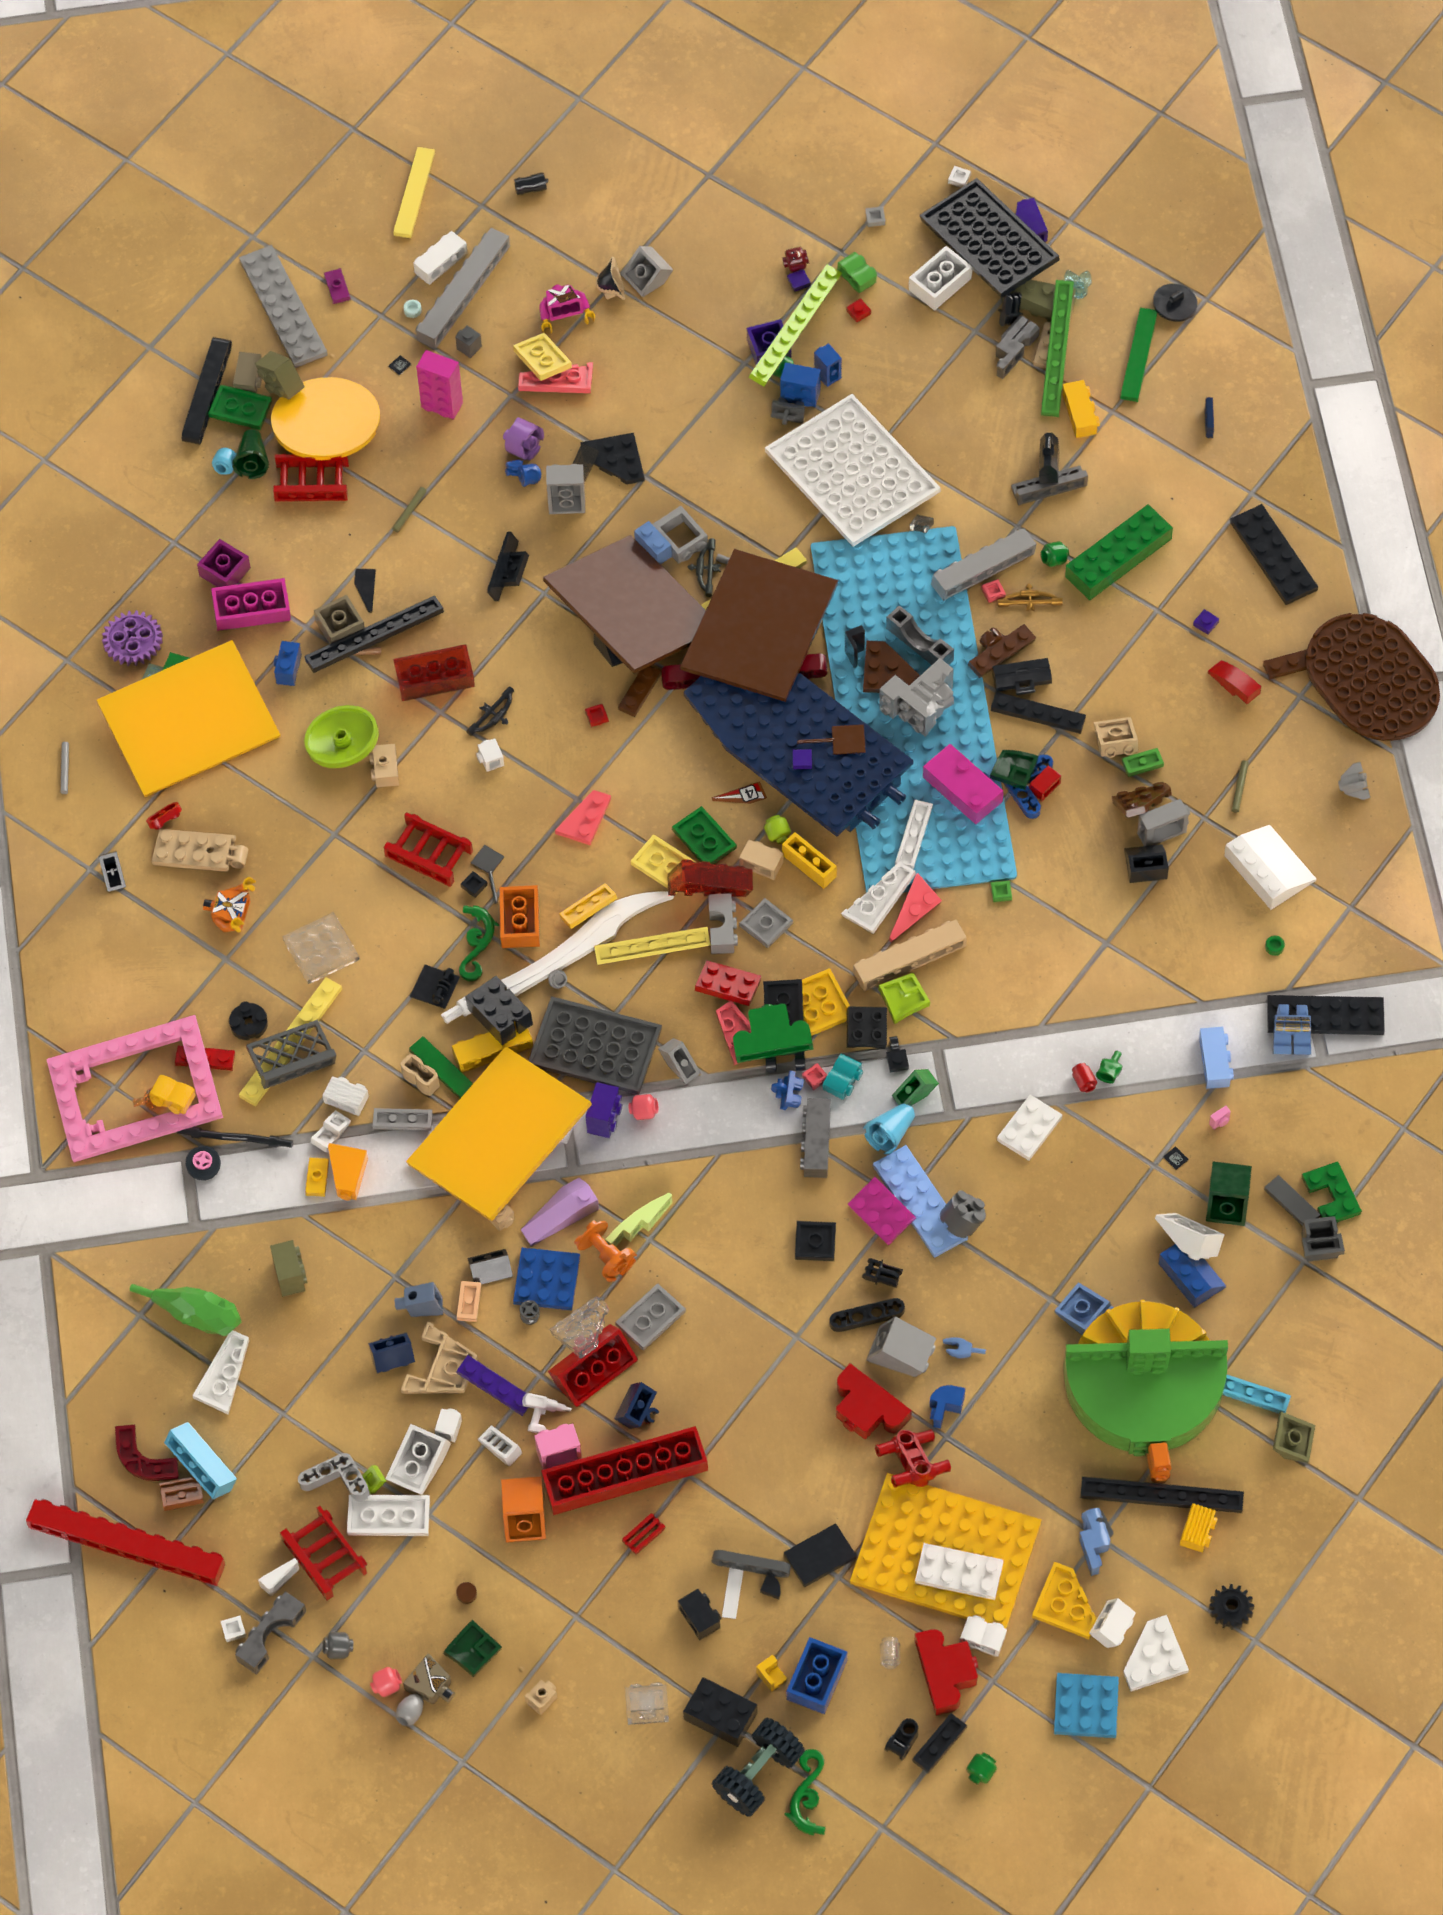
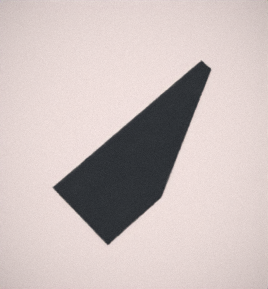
(365, 585)

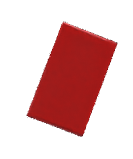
(1045, 783)

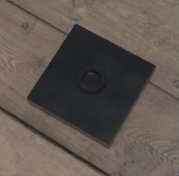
(815, 1241)

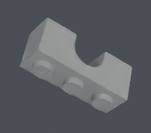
(721, 909)

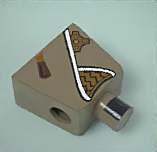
(429, 1681)

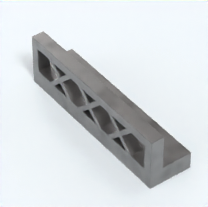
(1032, 489)

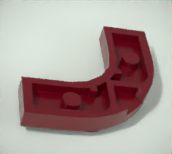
(138, 1464)

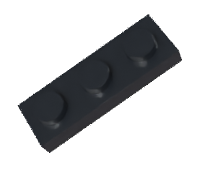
(939, 1743)

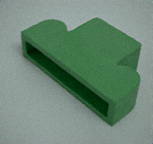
(771, 1035)

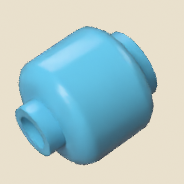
(223, 461)

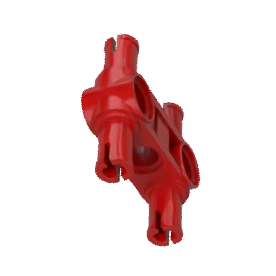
(912, 1457)

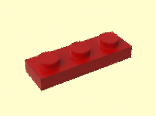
(217, 1058)

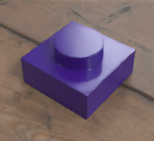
(1206, 621)

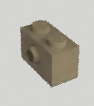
(246, 373)

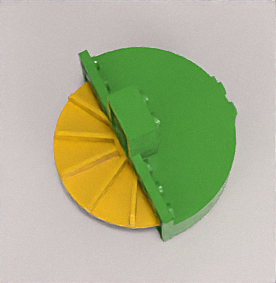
(1145, 1377)

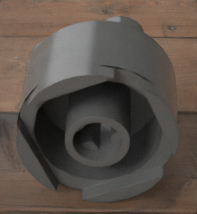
(963, 1214)

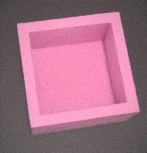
(557, 1446)

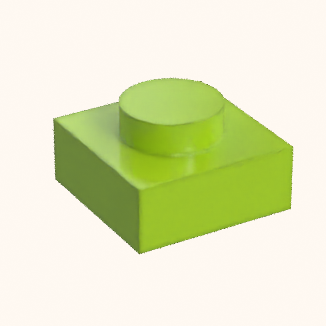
(374, 1479)

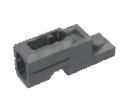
(1012, 344)

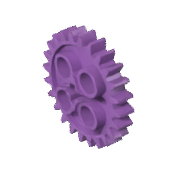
(132, 638)

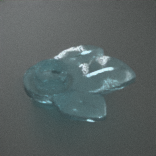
(1080, 282)

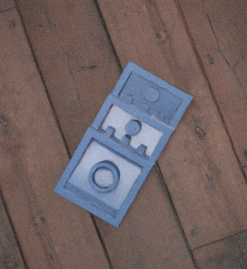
(1082, 1307)

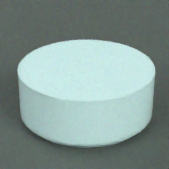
(412, 308)

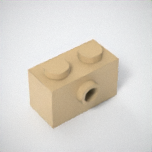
(385, 765)

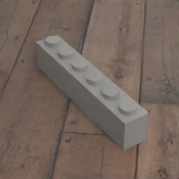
(983, 563)

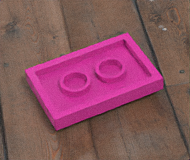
(881, 1211)

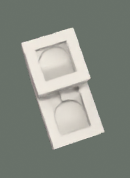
(331, 1131)

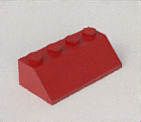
(584, 1376)

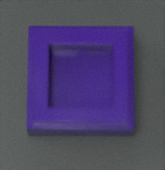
(799, 280)
(802, 759)

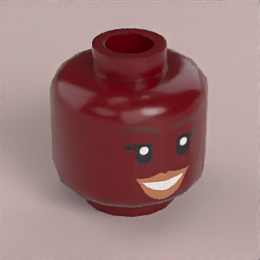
(795, 259)

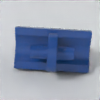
(784, 1090)

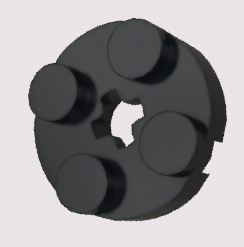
(245, 1011)

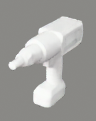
(540, 1405)

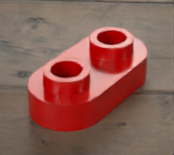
(167, 813)

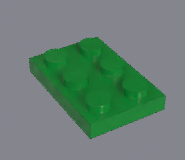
(240, 407)
(704, 836)

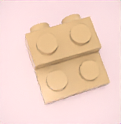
(1116, 737)

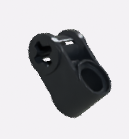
(901, 1742)

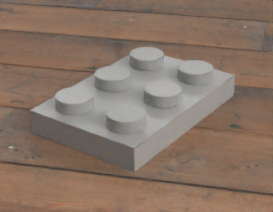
(650, 1317)

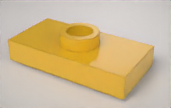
(317, 1177)

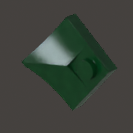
(1014, 768)
(472, 1648)

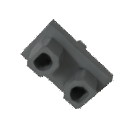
(788, 412)

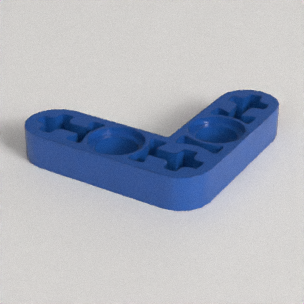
(1034, 803)

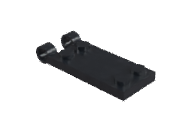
(789, 993)

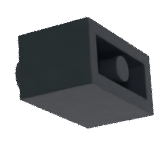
(699, 1614)

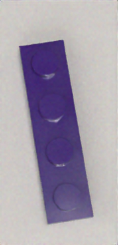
(492, 1384)

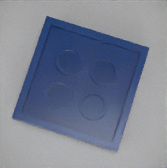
(547, 1278)

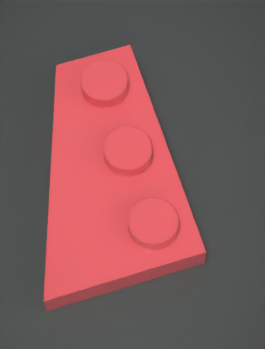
(585, 819)

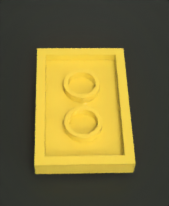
(542, 356)
(658, 859)

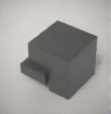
(1321, 1239)

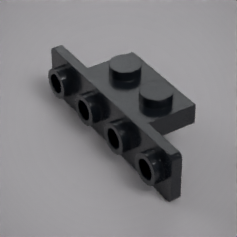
(508, 568)

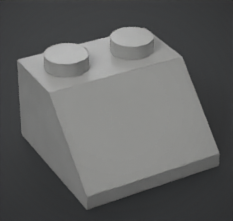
(646, 270)

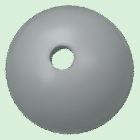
(409, 1709)

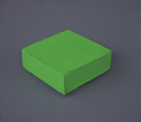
(1001, 891)

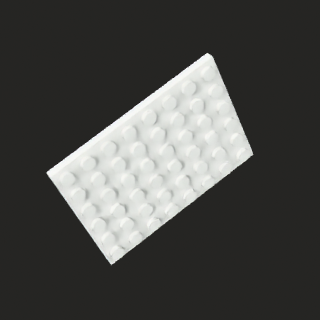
(852, 470)

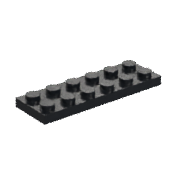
(1274, 554)
(1334, 1013)

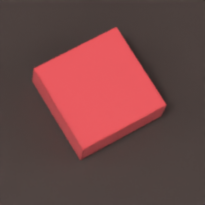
(993, 591)
(814, 1076)

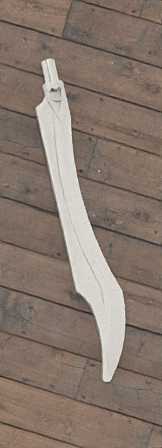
(596, 931)

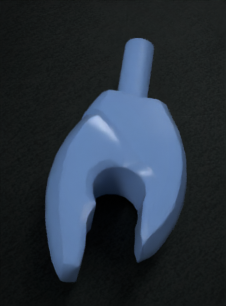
(964, 1348)

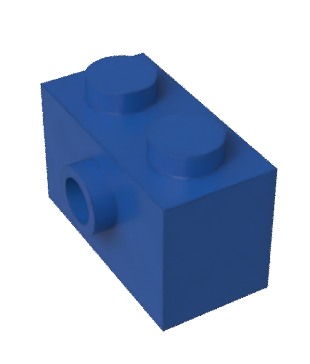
(287, 663)

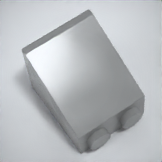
(901, 1347)

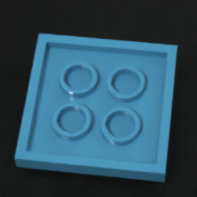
(1086, 1705)

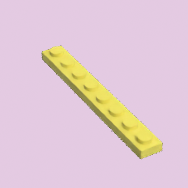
(312, 1011)

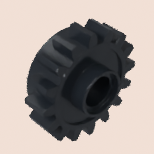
(1234, 1597)

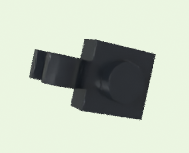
(896, 1058)

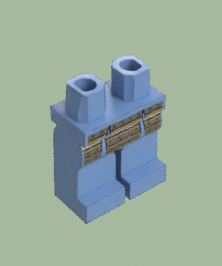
(1292, 1025)

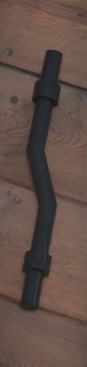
(272, 1141)

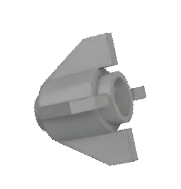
(1353, 782)

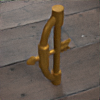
(1029, 603)

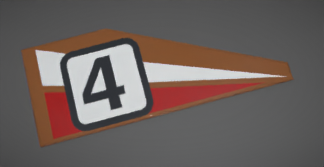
(746, 794)

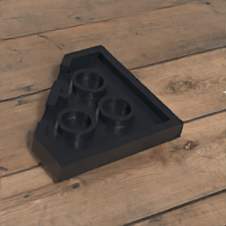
(619, 457)

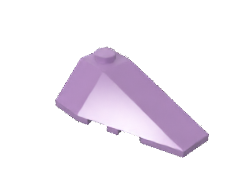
(563, 1209)

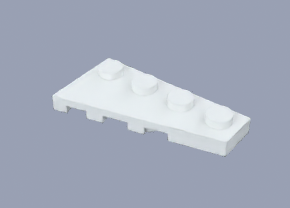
(878, 901)

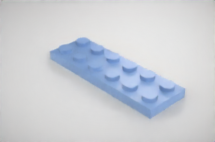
(917, 1193)

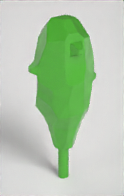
(195, 1308)

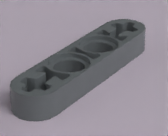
(751, 1563)

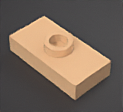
(469, 1301)

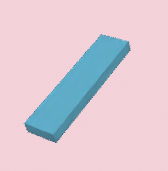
(1256, 1395)

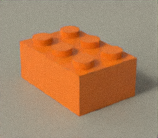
(519, 916)

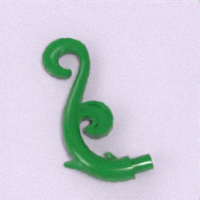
(480, 944)
(803, 1791)

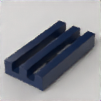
(1209, 417)

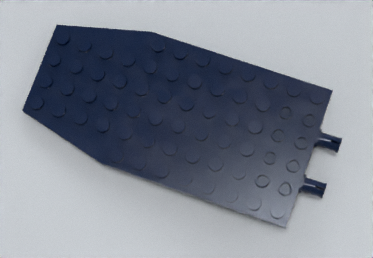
(765, 731)

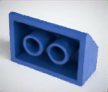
(1191, 1276)

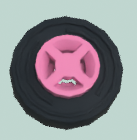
(200, 1156)

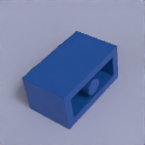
(830, 364)

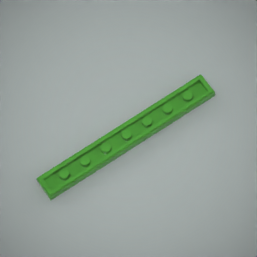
(1057, 348)

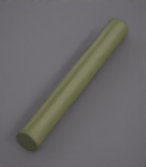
(409, 509)
(1240, 786)

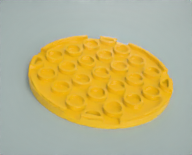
(326, 419)

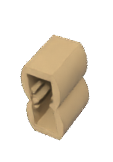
(419, 1074)

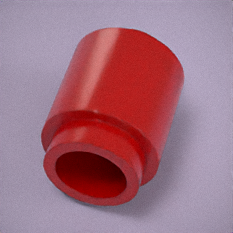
(1084, 1077)

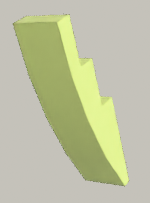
(643, 1217)

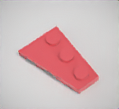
(731, 1022)

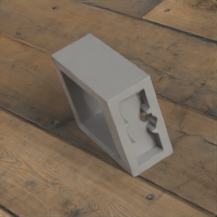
(674, 519)
(1163, 823)

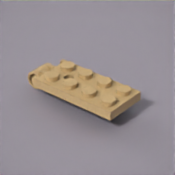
(190, 850)

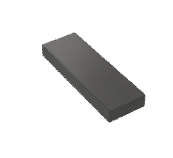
(1291, 1200)

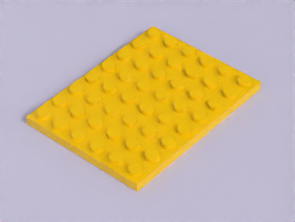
(929, 1515)

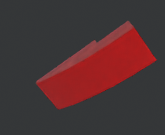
(1235, 681)

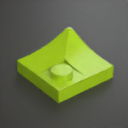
(903, 996)

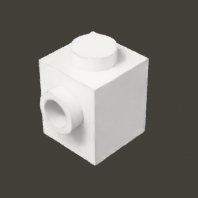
(490, 755)
(448, 1424)

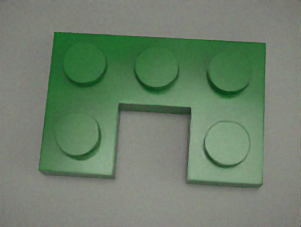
(1333, 1178)

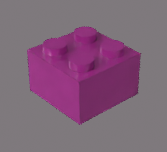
(223, 565)

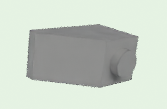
(679, 1060)

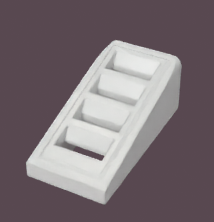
(509, 1454)
(277, 1578)

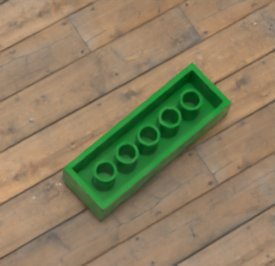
(1118, 552)

